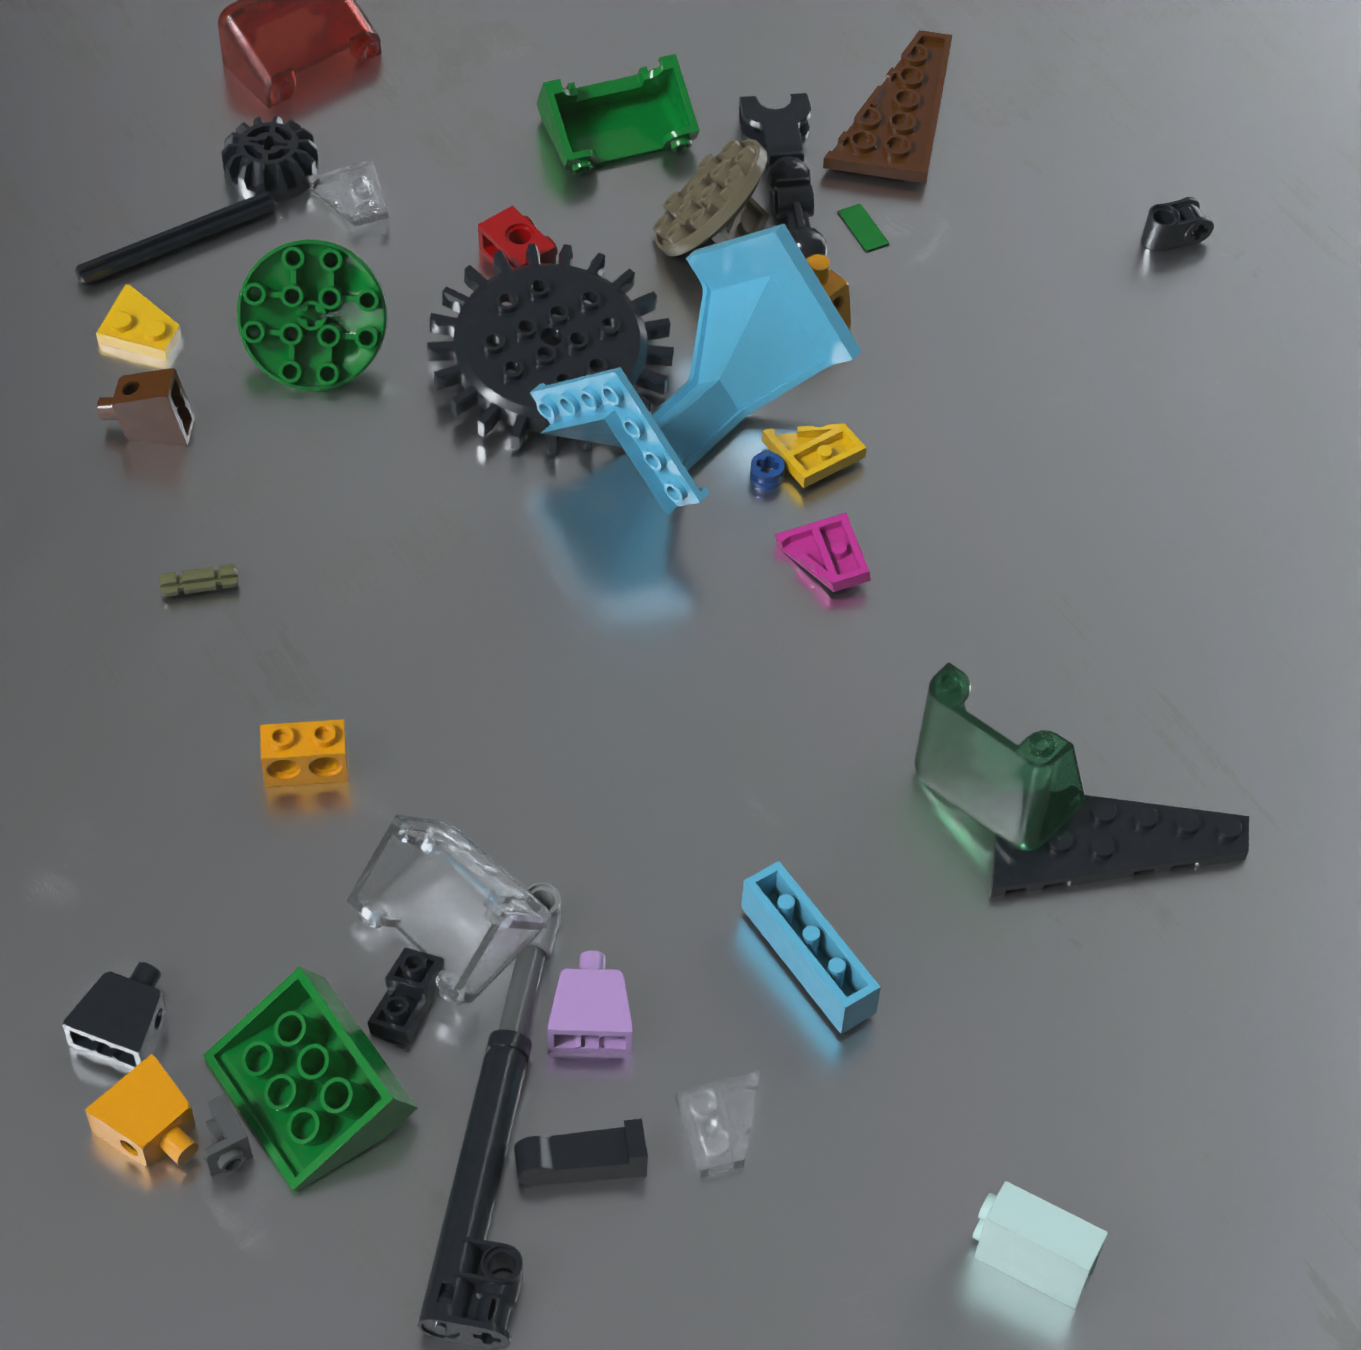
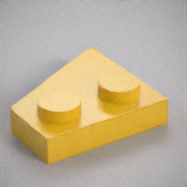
(815, 450)

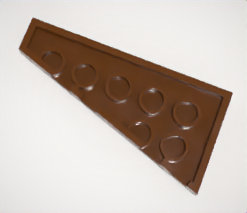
(899, 120)

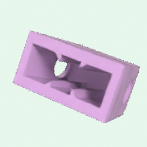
(590, 1009)

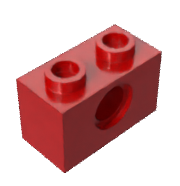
(512, 234)

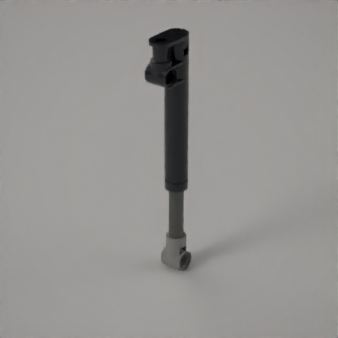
(460, 1283)

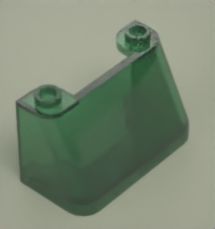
(1006, 787)

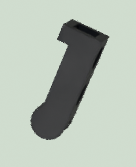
(583, 1156)

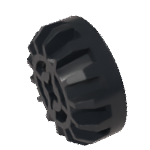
(270, 159)

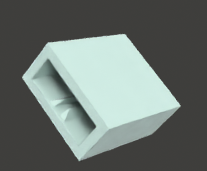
(1038, 1243)

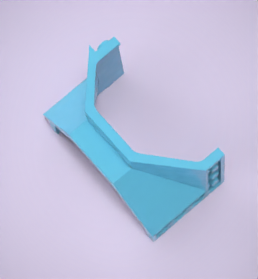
(757, 337)

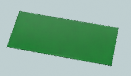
(863, 227)

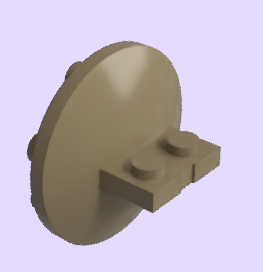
(715, 200)

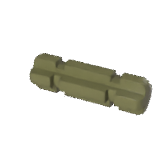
(198, 580)

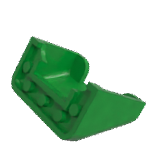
(619, 116)

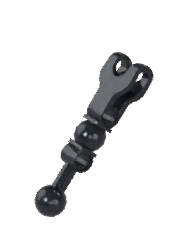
(788, 176)

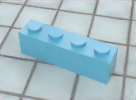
(810, 947)

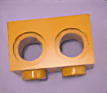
(304, 753)

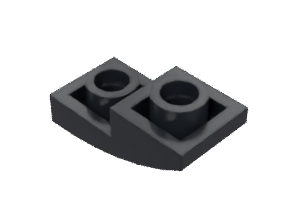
(407, 996)

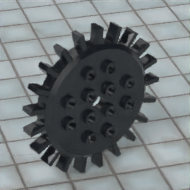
(535, 296)

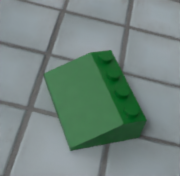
(308, 1079)

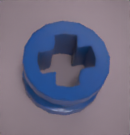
(767, 480)

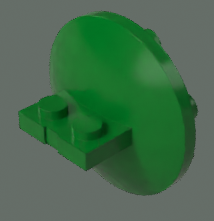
(312, 314)

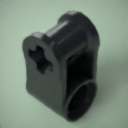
(1173, 223)

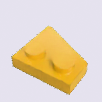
(139, 326)

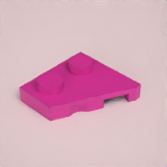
(827, 552)

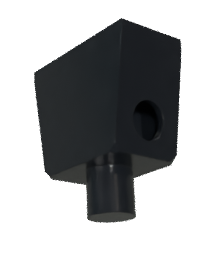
(119, 1017)

